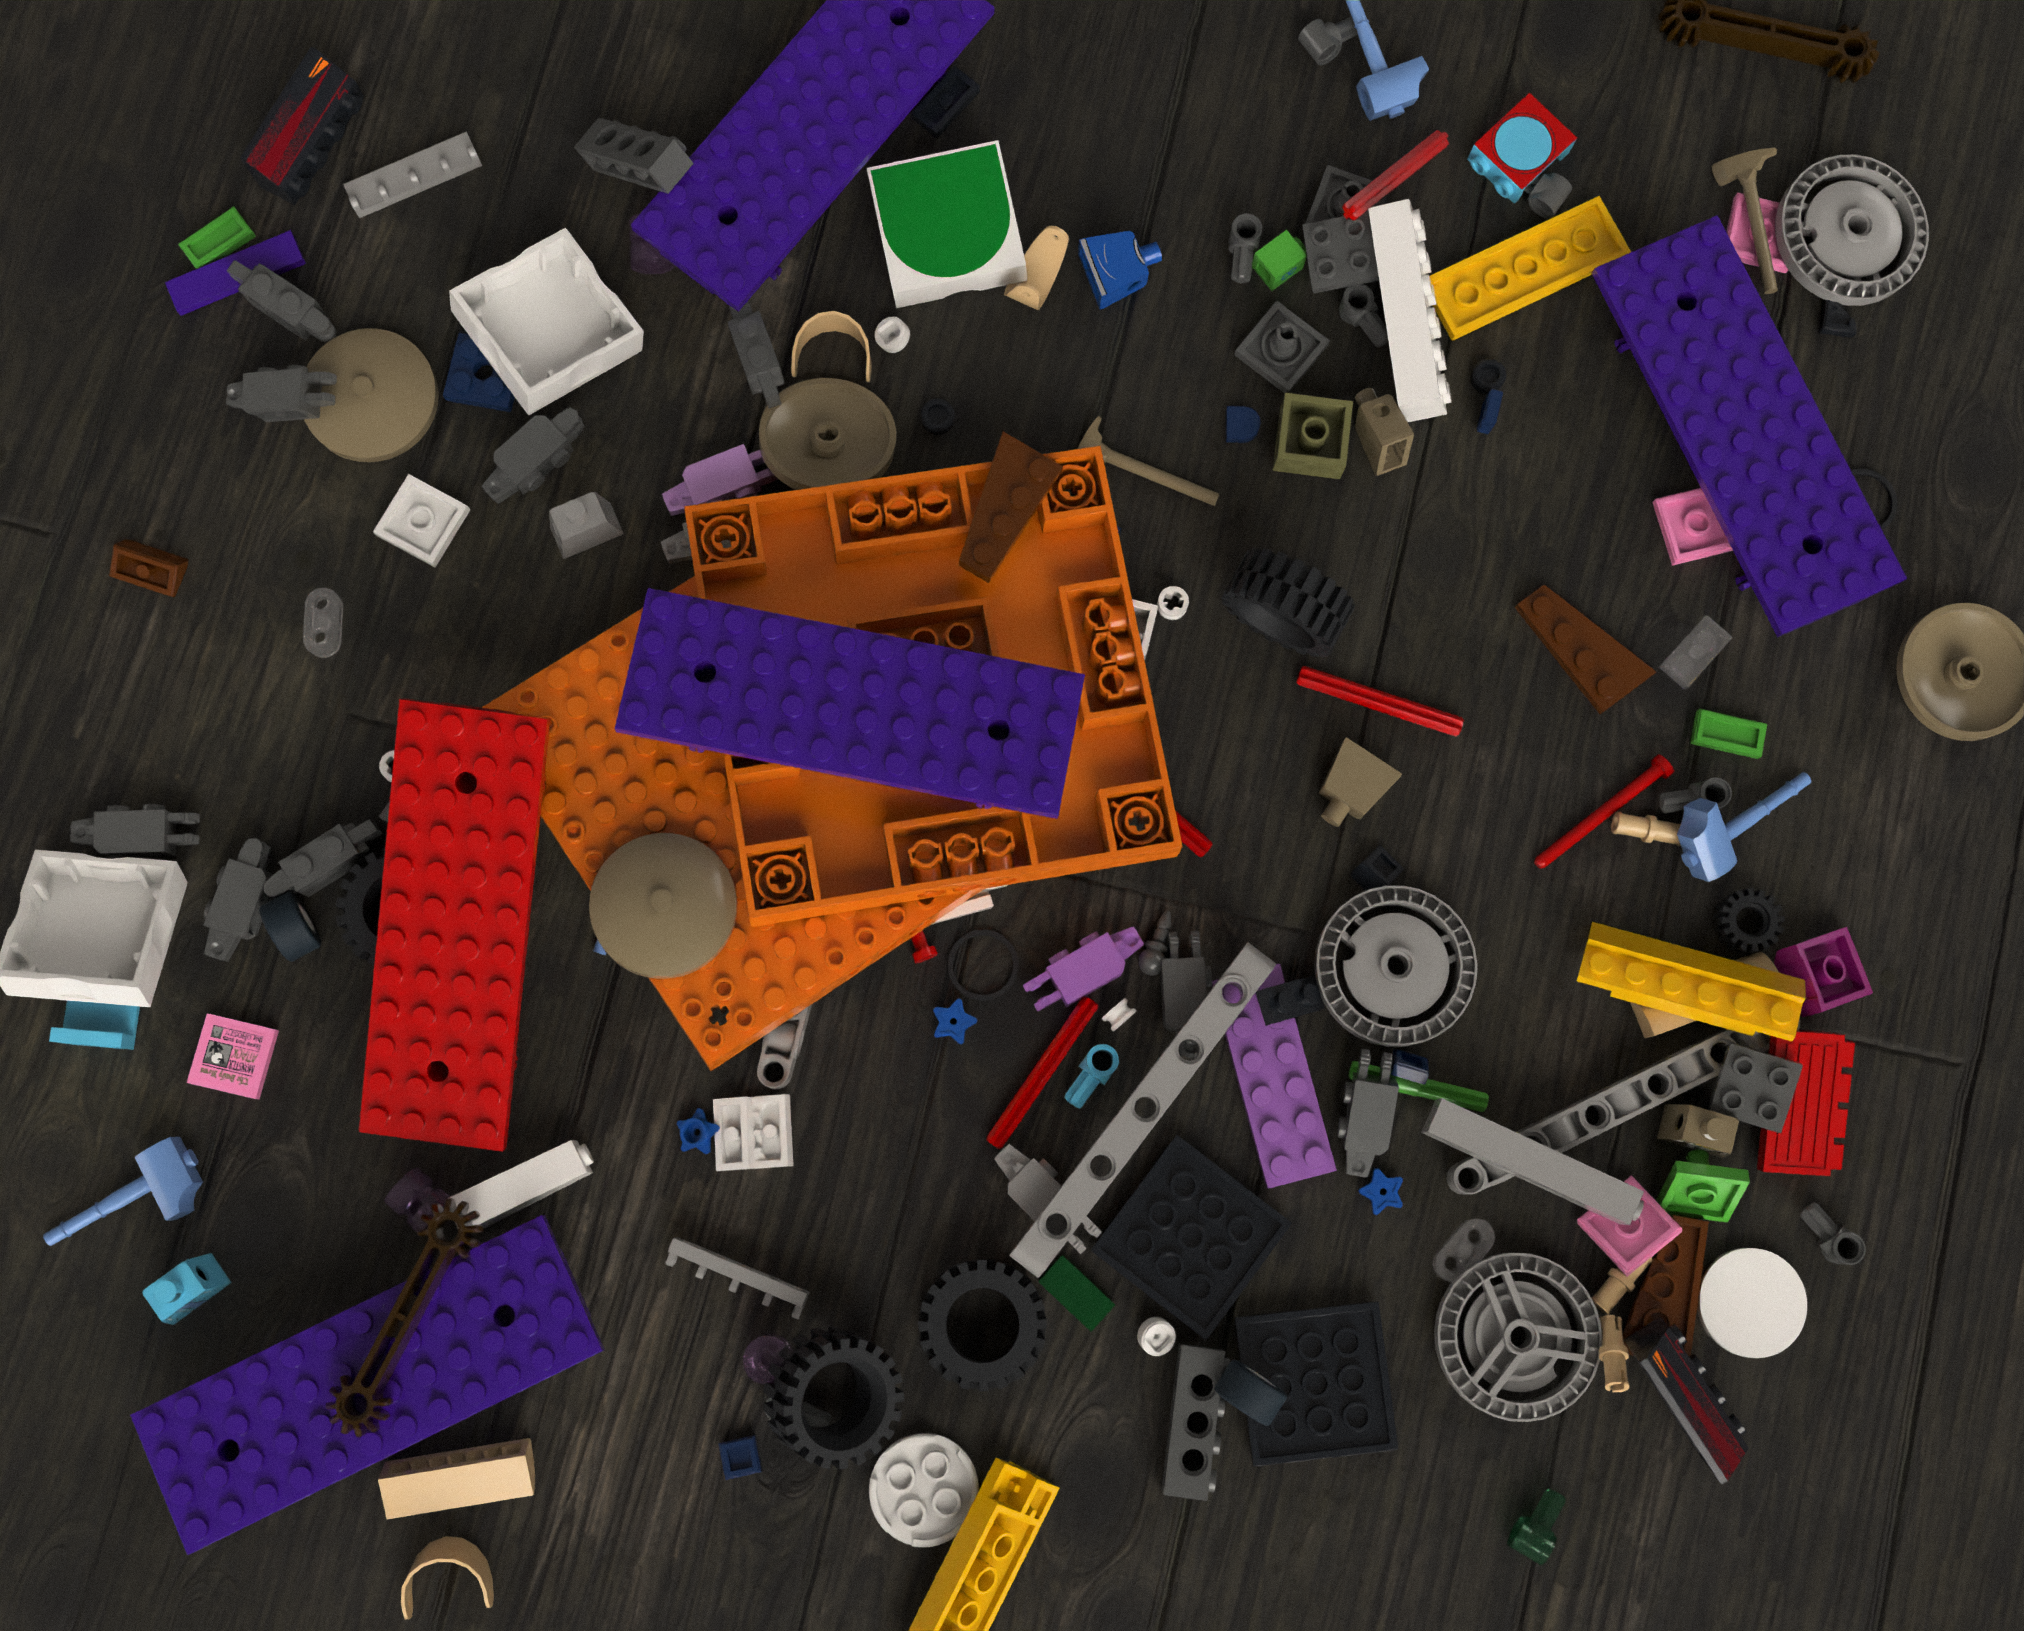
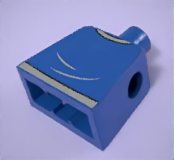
(1116, 265)

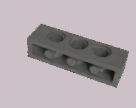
(634, 154)
(1176, 1478)

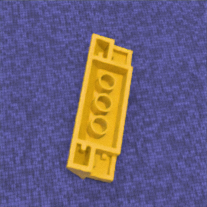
(1692, 983)
(987, 1551)

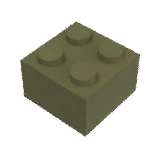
(1312, 436)

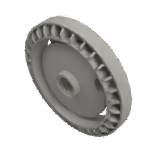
(1880, 211)
(1423, 962)
(1546, 1337)

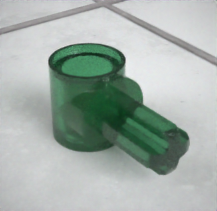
(1534, 1535)

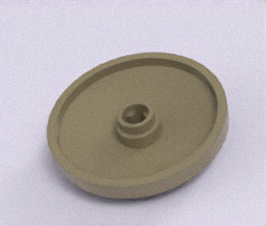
(381, 394)
(827, 434)
(1963, 671)
(663, 905)

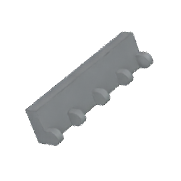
(412, 175)
(739, 1273)

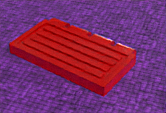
(1814, 1117)

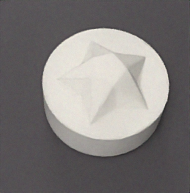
(892, 334)
(1156, 1336)

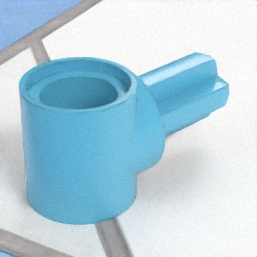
(1090, 1076)

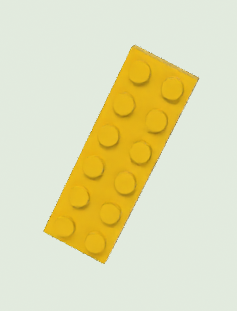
(1526, 267)

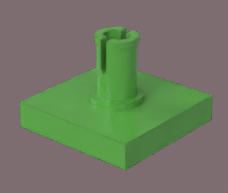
(1702, 1189)

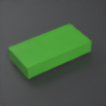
(217, 239)
(1728, 733)

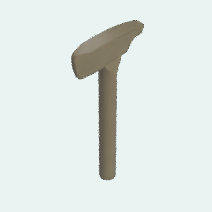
(1745, 168)
(1093, 438)

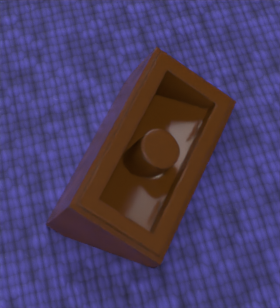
(147, 567)

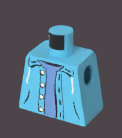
(184, 1290)

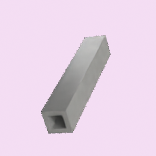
(1534, 1162)

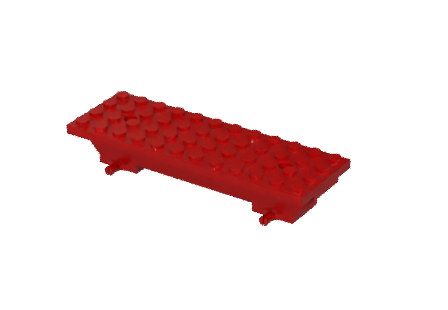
(453, 923)

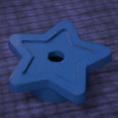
(963, 1019)
(688, 1136)
(1372, 1191)

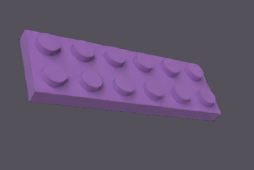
(1277, 1092)

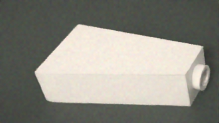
(527, 1182)

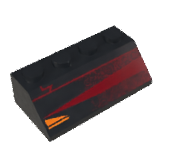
(302, 127)
(1688, 1396)

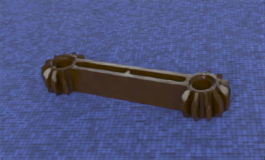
(1771, 37)
(404, 1319)

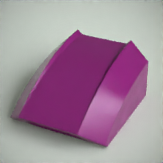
(1829, 969)

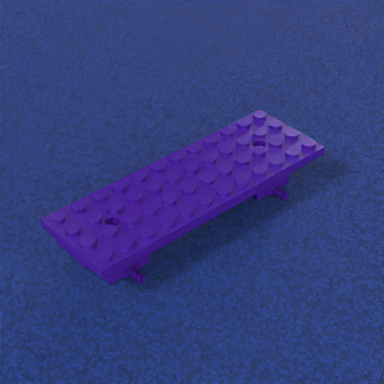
(803, 136)
(1748, 426)
(850, 703)
(262, 1427)

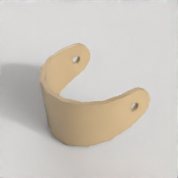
(1042, 266)
(829, 322)
(449, 1550)

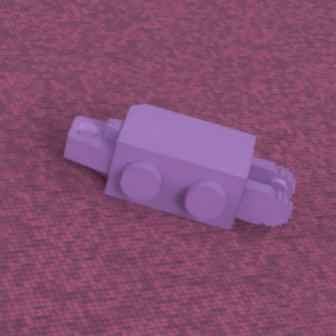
(1087, 968)

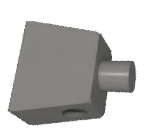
(583, 524)

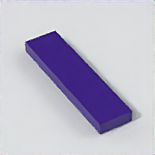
(215, 283)

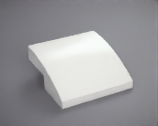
(753, 1132)

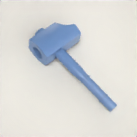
(1387, 88)
(1708, 840)
(166, 1172)

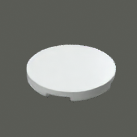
(1752, 1302)
(923, 1489)

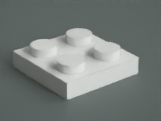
(421, 520)

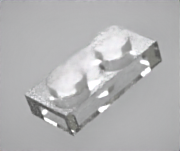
(1695, 652)

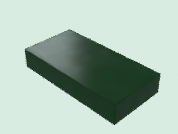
(1076, 1293)

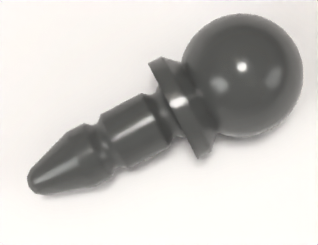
(1150, 958)

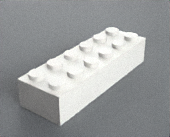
(1408, 310)

